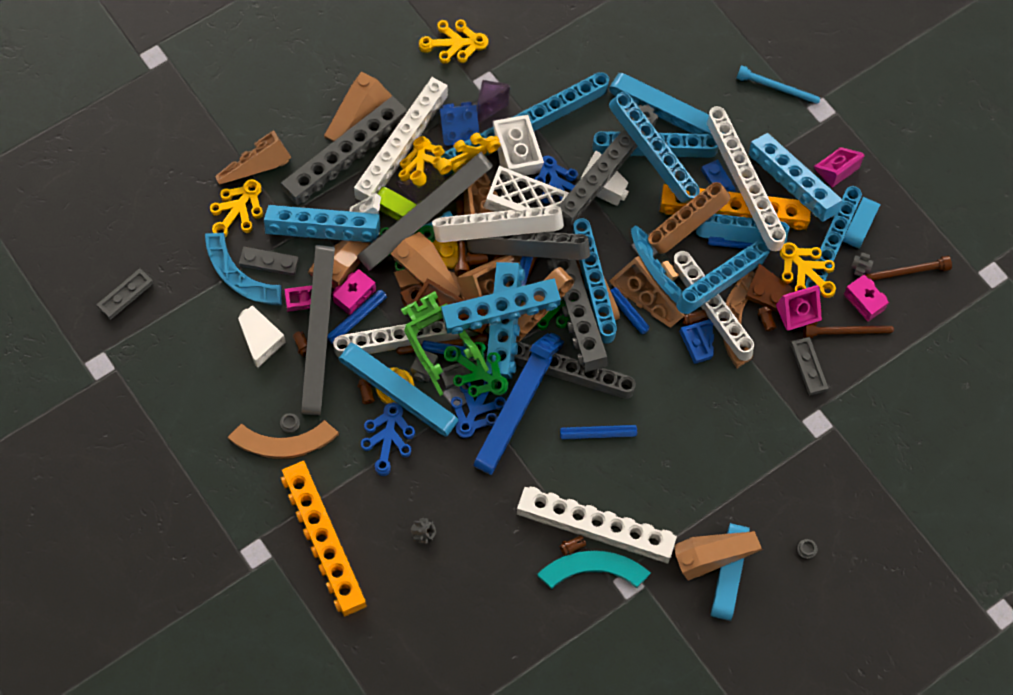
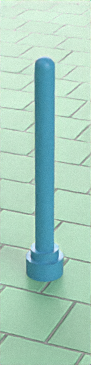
(745, 74)

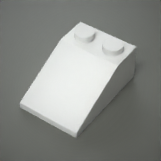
(518, 145)

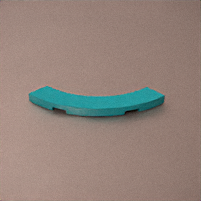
(593, 562)

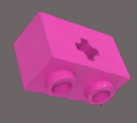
(866, 297)
(298, 298)
(353, 300)

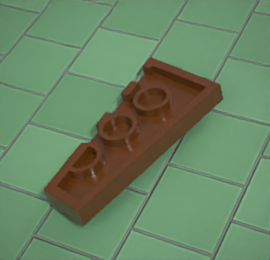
(767, 289)
(444, 297)

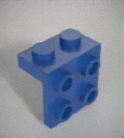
(458, 122)

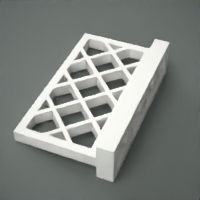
(505, 202)

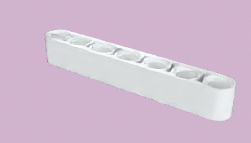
(498, 224)
(718, 312)

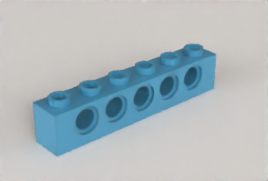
(795, 177)
(322, 223)
(504, 273)
(547, 289)

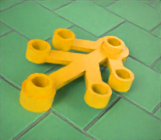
(456, 42)
(488, 144)
(420, 145)
(238, 206)
(806, 267)

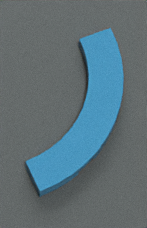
(645, 251)
(235, 278)

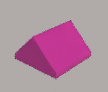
(839, 165)
(800, 308)

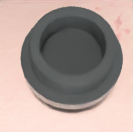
(289, 423)
(807, 549)

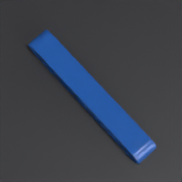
(512, 413)

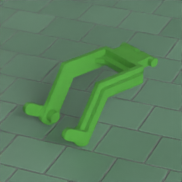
(423, 317)

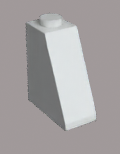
(616, 187)
(260, 334)

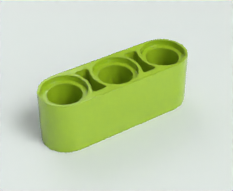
(394, 204)

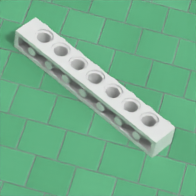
(402, 139)
(603, 533)

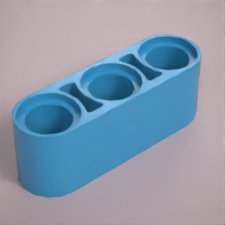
(861, 222)

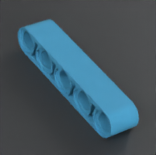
(733, 228)
(728, 583)

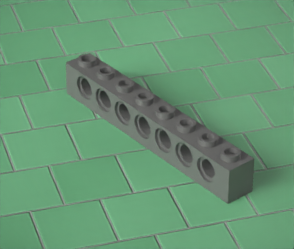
(334, 152)
(600, 173)
(593, 358)

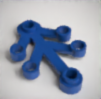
(557, 182)
(475, 408)
(388, 435)

